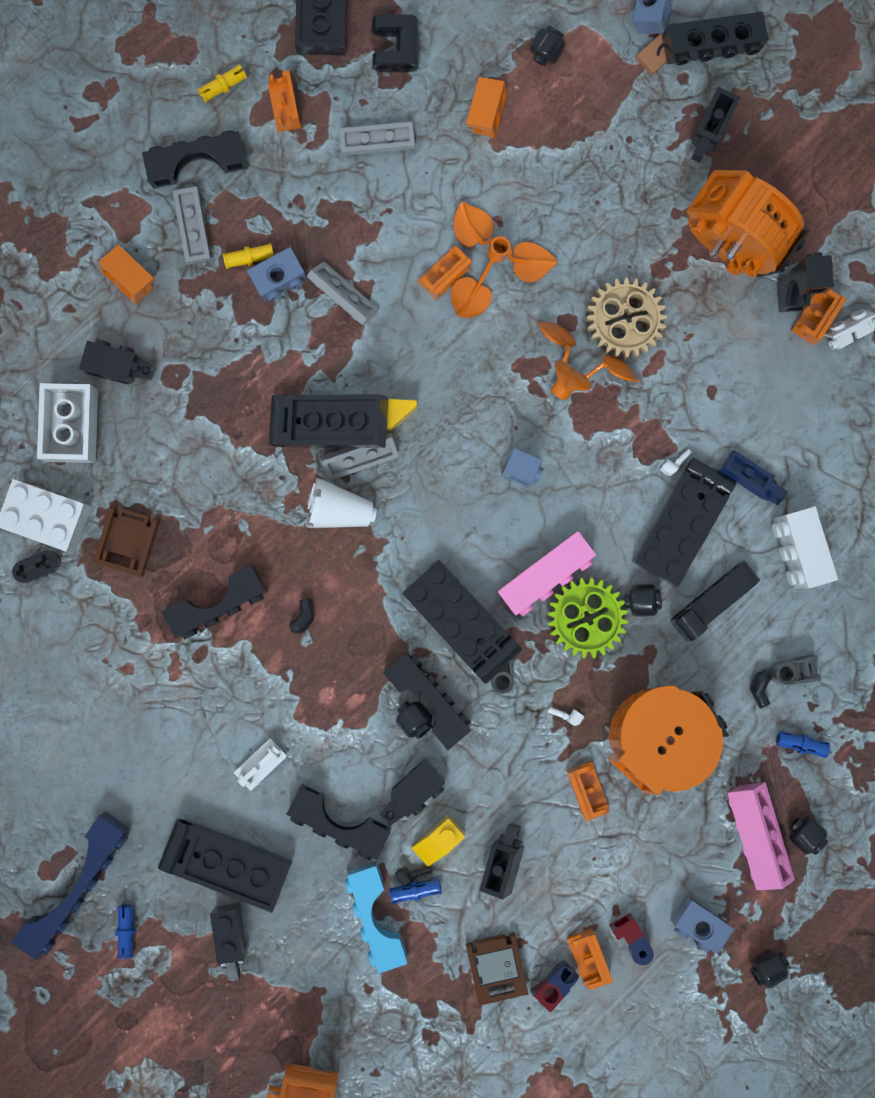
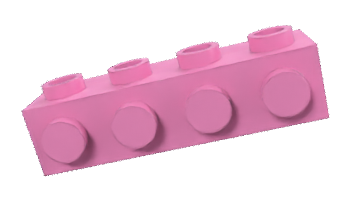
(546, 573)
(760, 836)

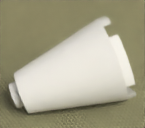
(337, 507)

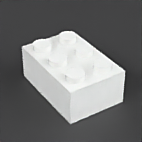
(67, 423)
(43, 516)
(804, 549)

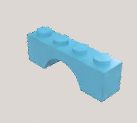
(386, 946)

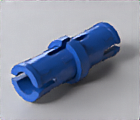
(803, 744)
(415, 890)
(125, 931)

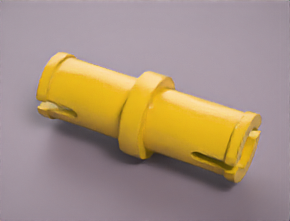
(222, 83)
(248, 256)

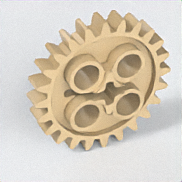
(619, 298)

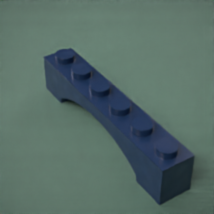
(103, 838)

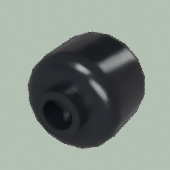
(547, 45)
(643, 600)
(414, 719)
(808, 835)
(769, 968)

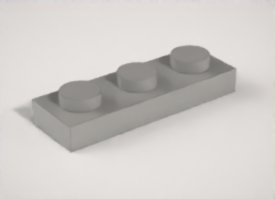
(377, 138)
(192, 225)
(342, 293)
(356, 459)

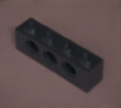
(749, 27)

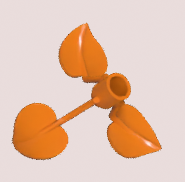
(475, 226)
(568, 377)

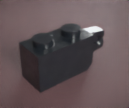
(714, 122)
(114, 364)
(413, 791)
(503, 863)
(229, 938)

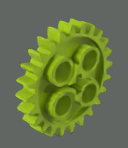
(596, 639)

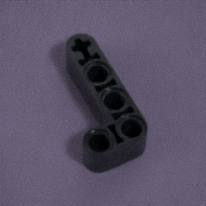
(695, 617)

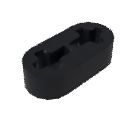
(34, 561)

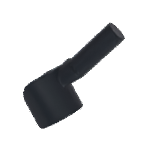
(406, 877)

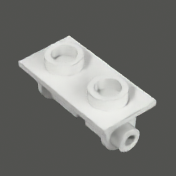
(860, 322)
(260, 764)

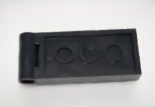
(320, 27)
(328, 421)
(684, 522)
(462, 621)
(225, 864)

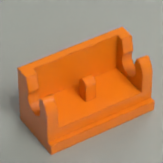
(284, 102)
(487, 106)
(445, 273)
(126, 274)
(818, 316)
(588, 791)
(589, 959)

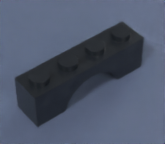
(166, 163)
(808, 277)
(243, 588)
(449, 725)
(365, 837)

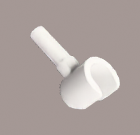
(670, 467)
(574, 718)

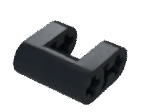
(406, 33)

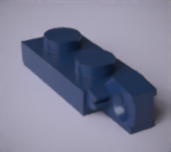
(753, 478)

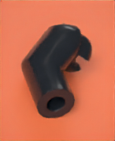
(305, 619)
(758, 686)

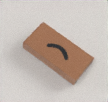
(653, 56)

